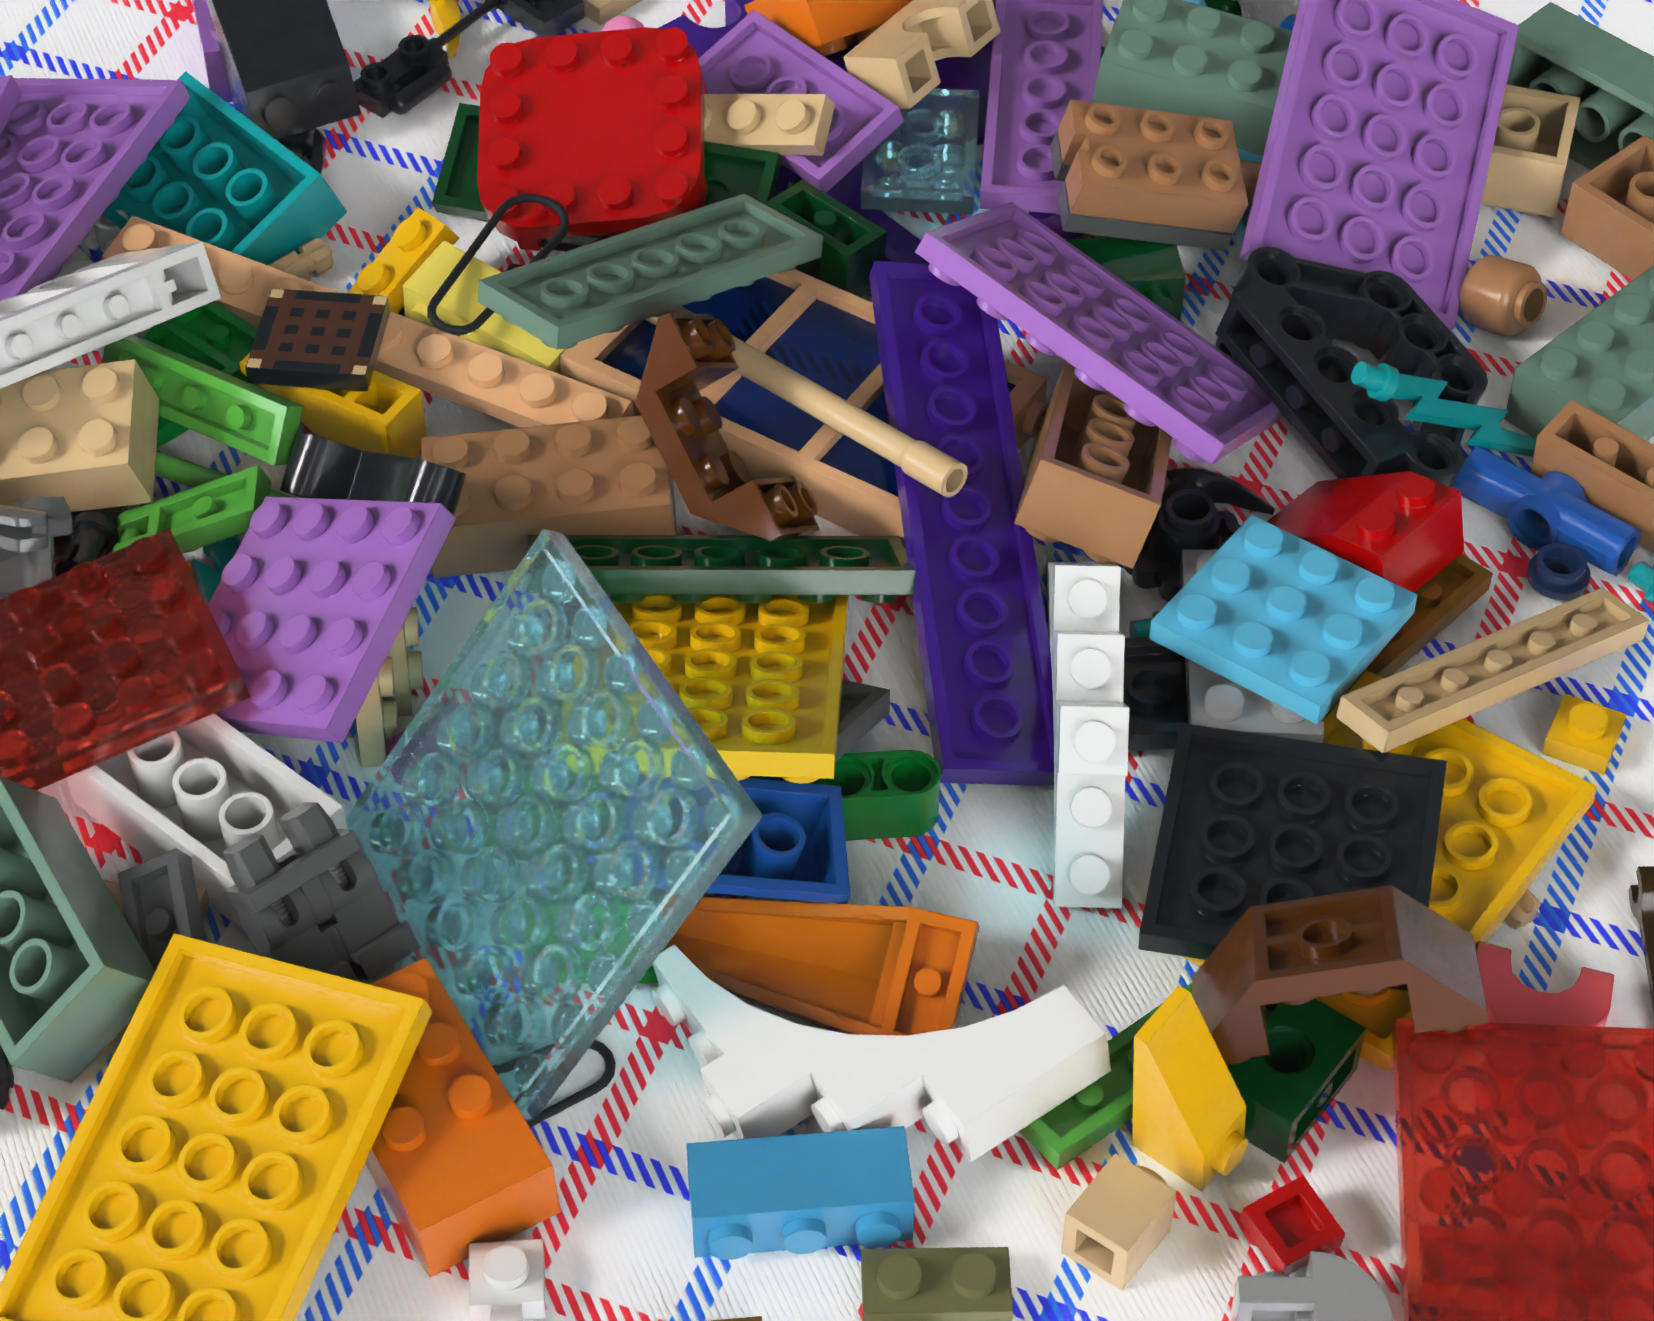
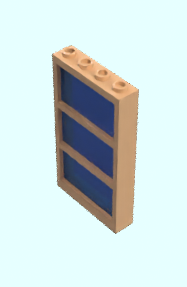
(826, 339)

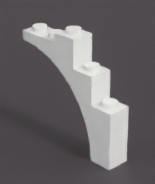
(1088, 733)
(965, 1081)

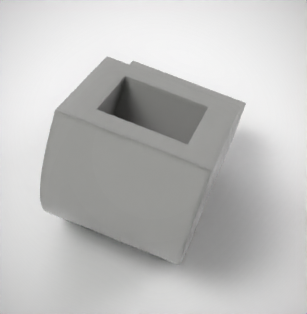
(1329, 1292)

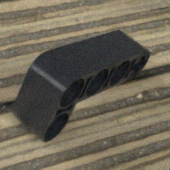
(338, 471)

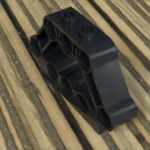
(1280, 335)

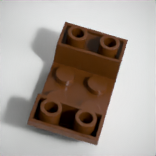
(714, 482)
(1332, 948)

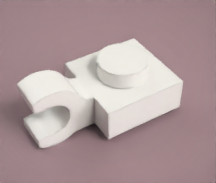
(507, 1280)

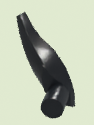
(311, 144)
(1218, 487)

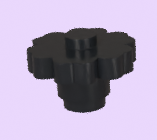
(1182, 522)

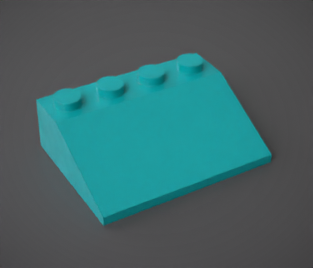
(227, 184)

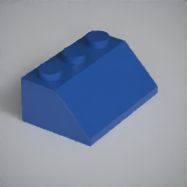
(794, 847)

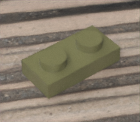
(936, 1284)

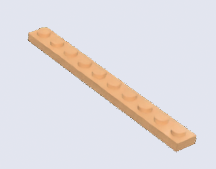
(409, 349)

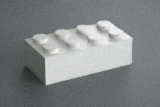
(198, 795)

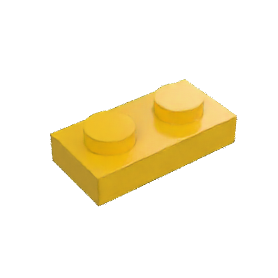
(406, 251)

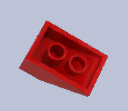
(1383, 523)

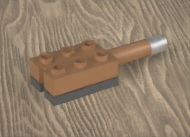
(1150, 175)

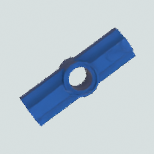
(1547, 510)

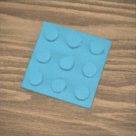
(1283, 618)

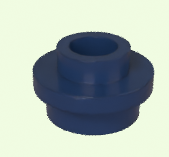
(1559, 572)

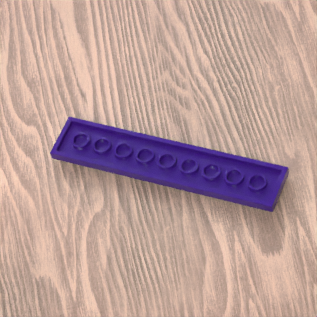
(974, 568)

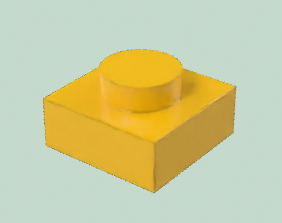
(1584, 734)

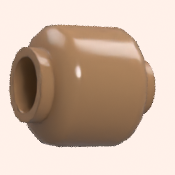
(1502, 296)

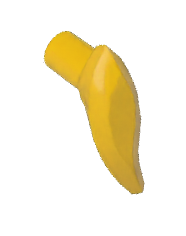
(443, 16)

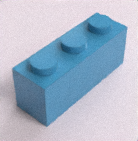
(800, 1192)

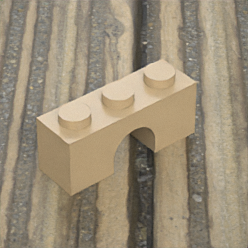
(903, 51)

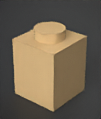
(1118, 1221)

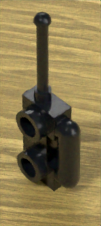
(412, 70)

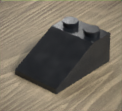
(284, 63)

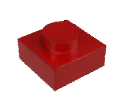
(1291, 1225)

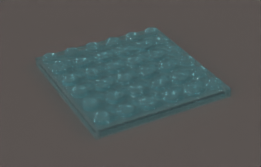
(548, 821)

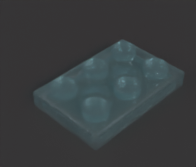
(928, 158)

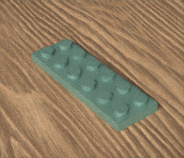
(649, 271)

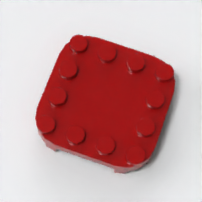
(595, 125)

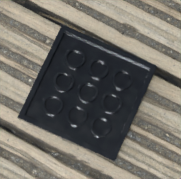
(1282, 823)

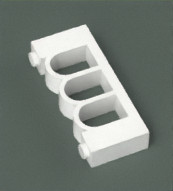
(100, 306)

